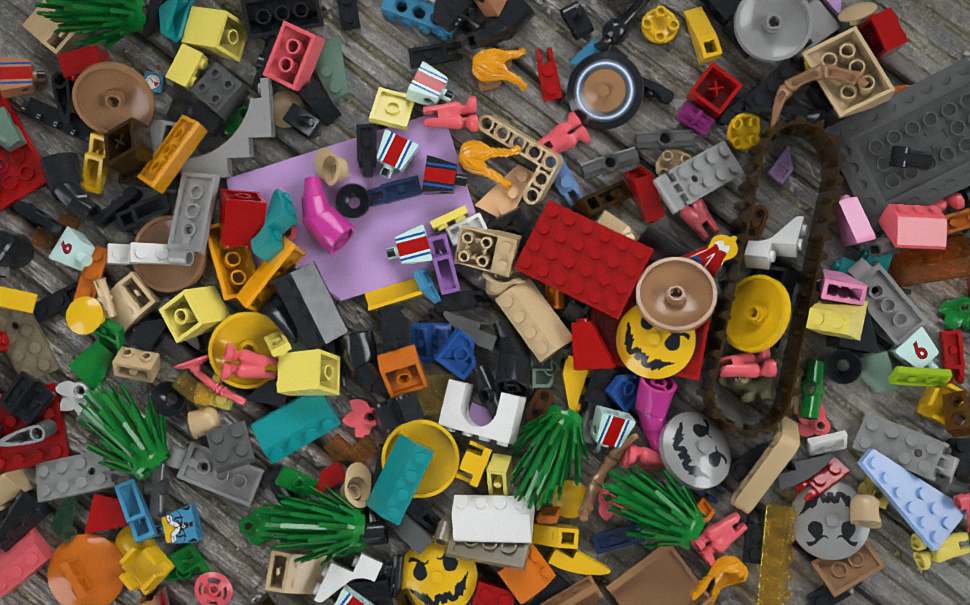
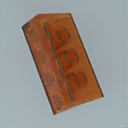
(925, 266)

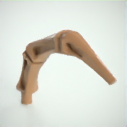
(818, 72)
(594, 483)

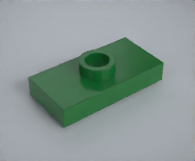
(294, 480)

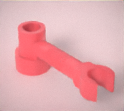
(962, 502)

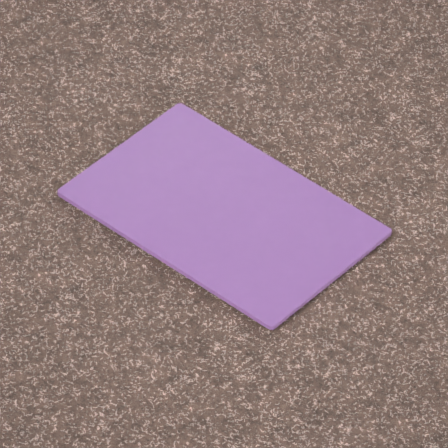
(363, 260)

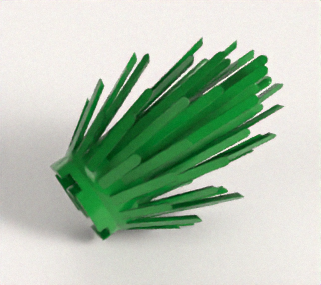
(95, 15)
(558, 434)
(135, 439)
(671, 516)
(314, 524)

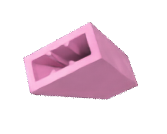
(852, 222)
(841, 288)

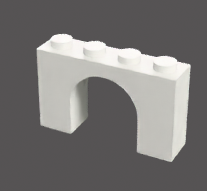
(502, 428)

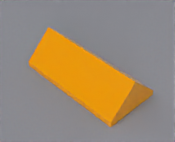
(172, 153)
(231, 265)
(261, 285)

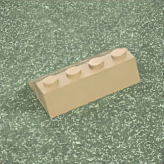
(851, 52)

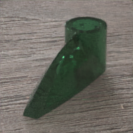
(61, 526)

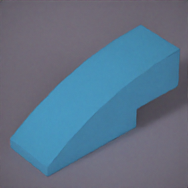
(136, 511)

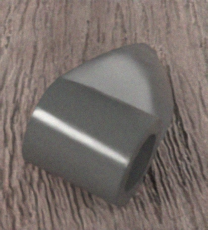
(30, 434)

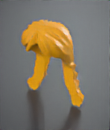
(490, 66)
(475, 153)
(725, 572)

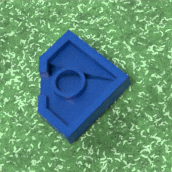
(457, 354)
(624, 390)

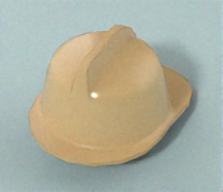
(330, 166)
(498, 284)
(357, 485)

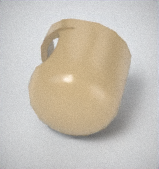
(203, 421)
(865, 508)

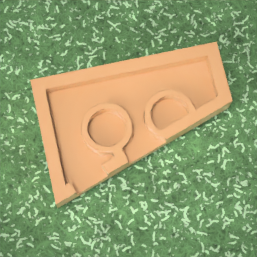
(499, 200)

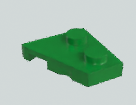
(111, 333)

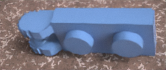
(565, 182)

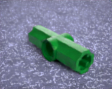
(811, 402)

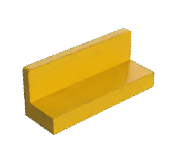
(393, 294)

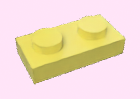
(456, 215)
(277, 343)

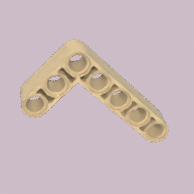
(529, 145)
(768, 467)

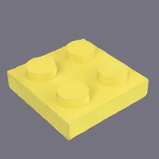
(391, 109)

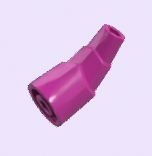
(323, 220)
(652, 406)

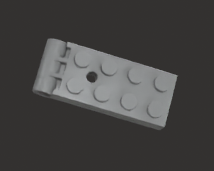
(697, 177)

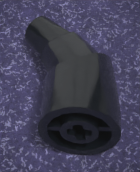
(502, 27)
(66, 184)
(15, 249)
(361, 361)
(514, 363)

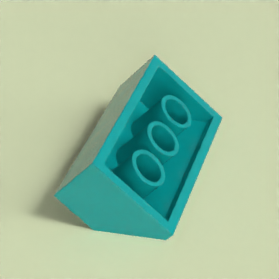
(295, 425)
(399, 479)

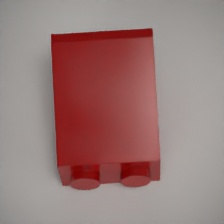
(240, 217)

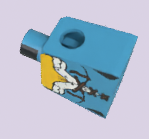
(181, 525)

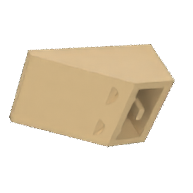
(43, 30)
(487, 249)
(132, 301)
(291, 576)

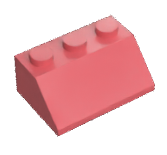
(294, 56)
(914, 226)
(23, 561)

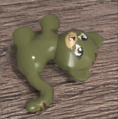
(760, 387)

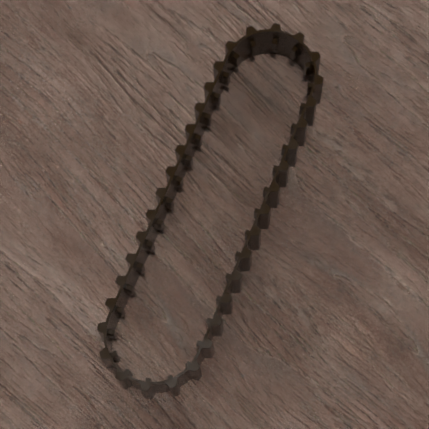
(830, 160)

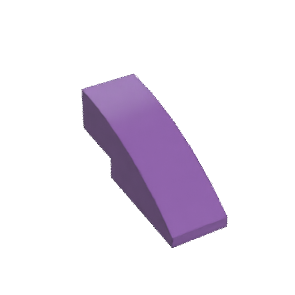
(443, 262)

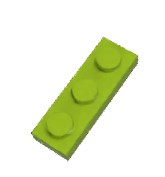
(920, 376)

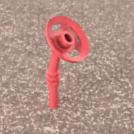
(195, 366)
(213, 589)

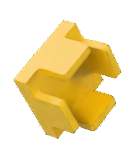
(931, 403)
(474, 462)
(145, 567)

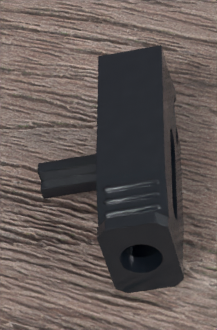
(394, 328)

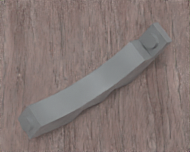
(257, 124)

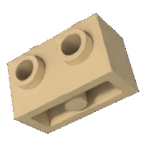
(136, 364)

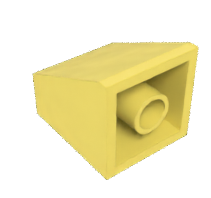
(215, 33)
(194, 312)
(837, 319)
(308, 373)

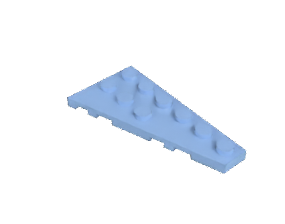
(921, 505)

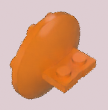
(86, 571)

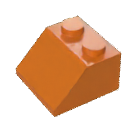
(402, 371)
(531, 580)

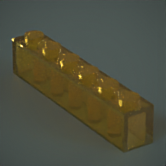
(777, 554)

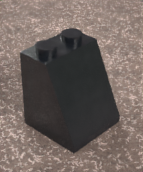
(866, 345)

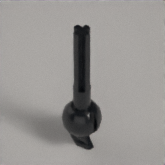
(616, 30)

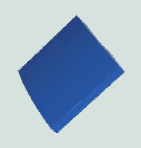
(429, 338)

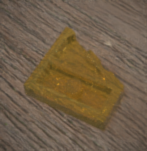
(432, 397)

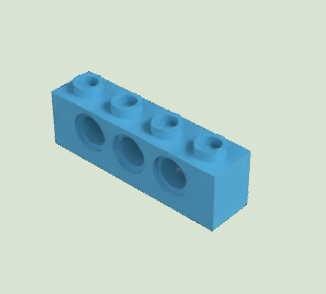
(390, 11)

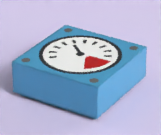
(155, 81)

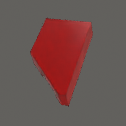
(331, 476)

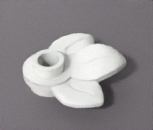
(72, 395)

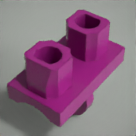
(695, 119)

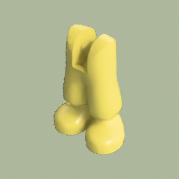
(948, 550)

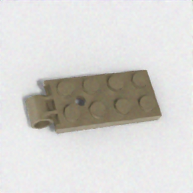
(28, 344)
(493, 553)

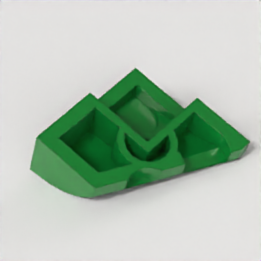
(93, 364)
(186, 562)

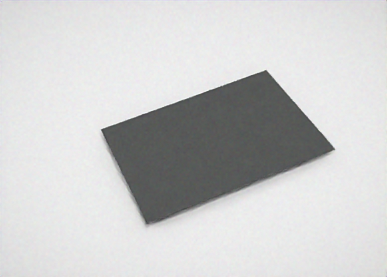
(924, 117)

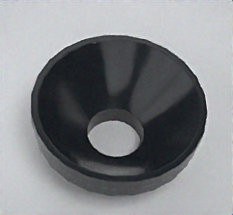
(346, 193)
(840, 376)
(160, 401)

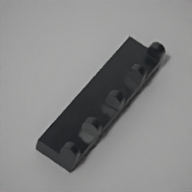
(50, 116)

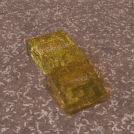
(193, 390)

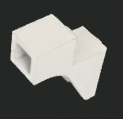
(784, 243)
(137, 254)
(338, 575)

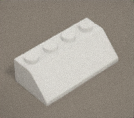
(492, 519)

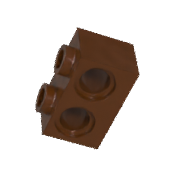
(955, 415)

